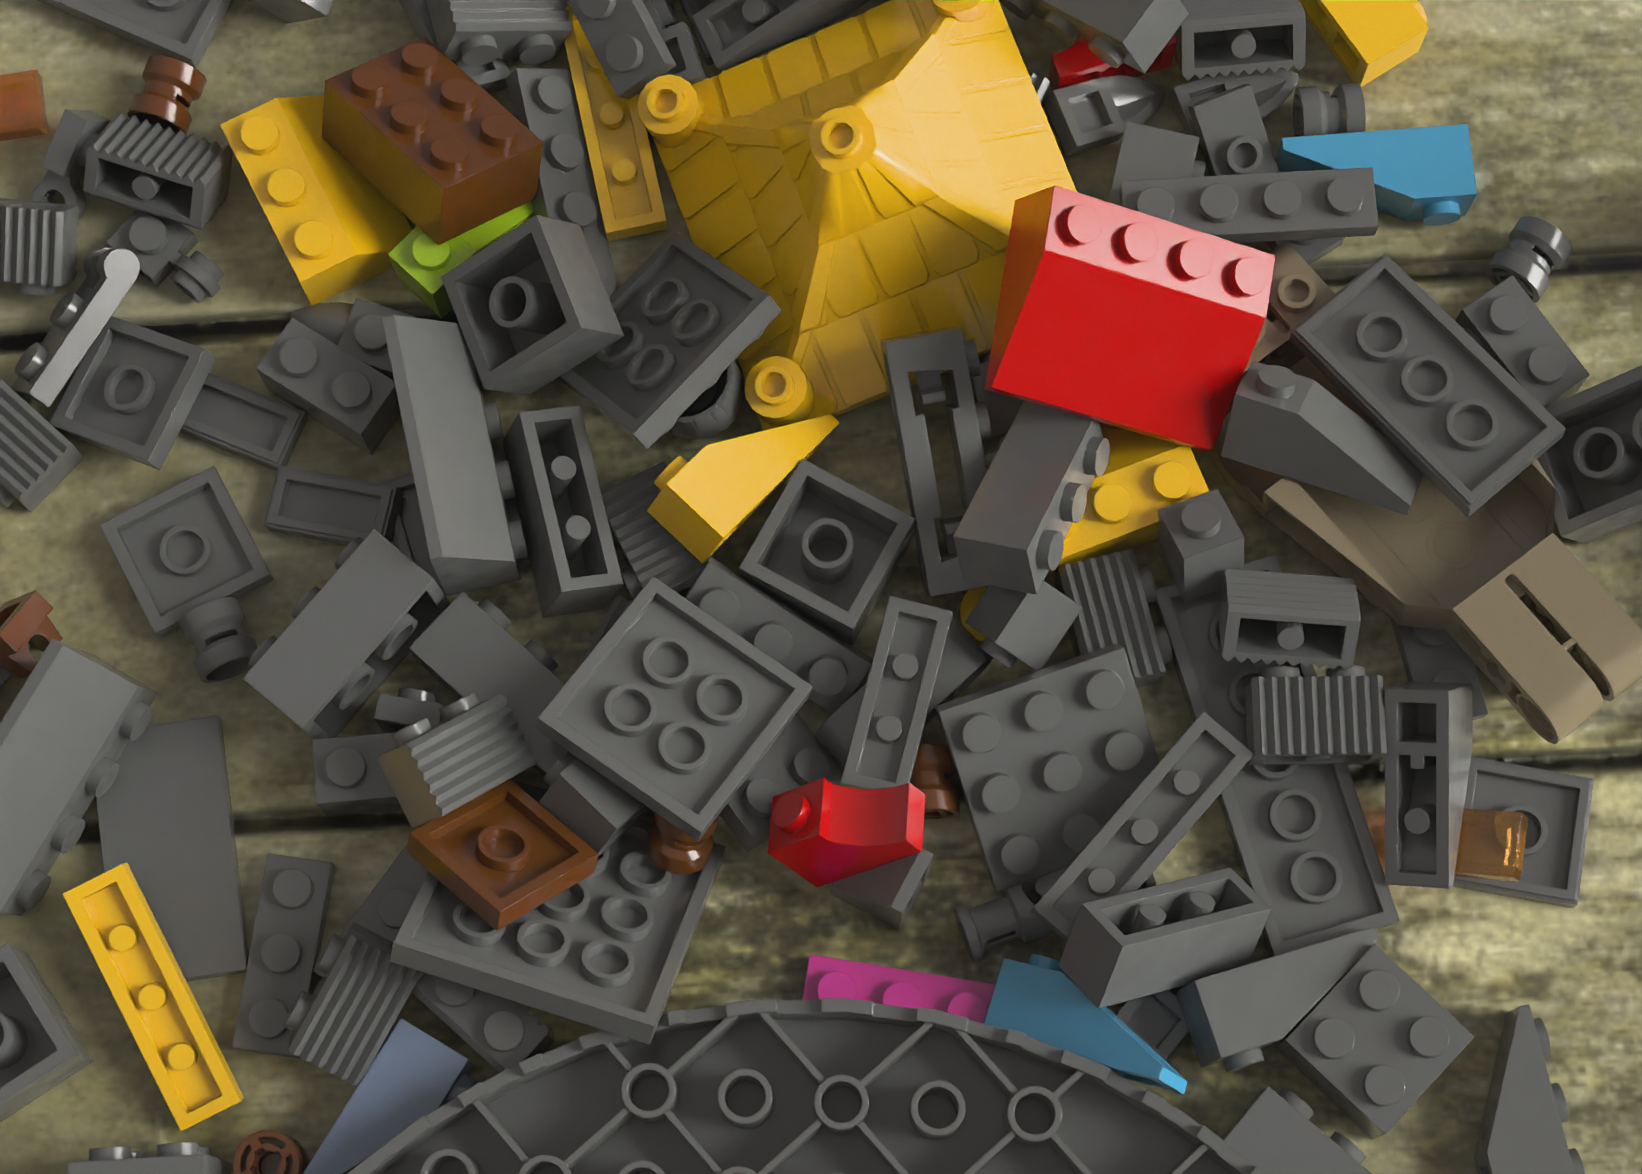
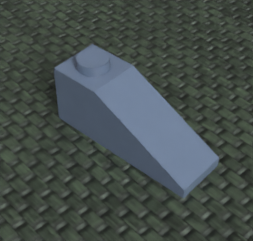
(403, 1083)

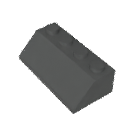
(454, 456)
(56, 757)

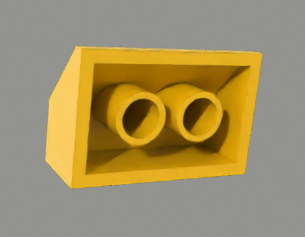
(317, 203)
(1126, 499)

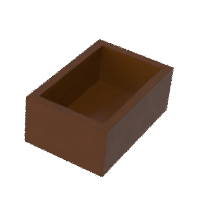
(431, 140)

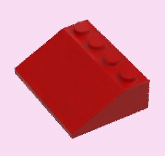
(1125, 317)

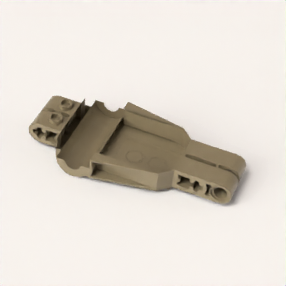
(1486, 578)

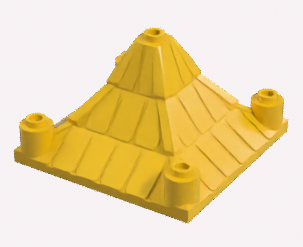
(859, 189)

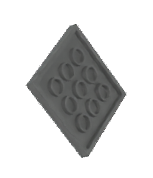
(588, 954)

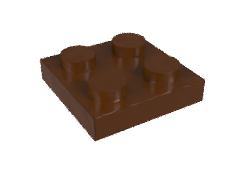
(502, 854)

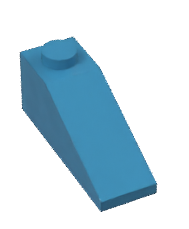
(1415, 170)
(1053, 1009)

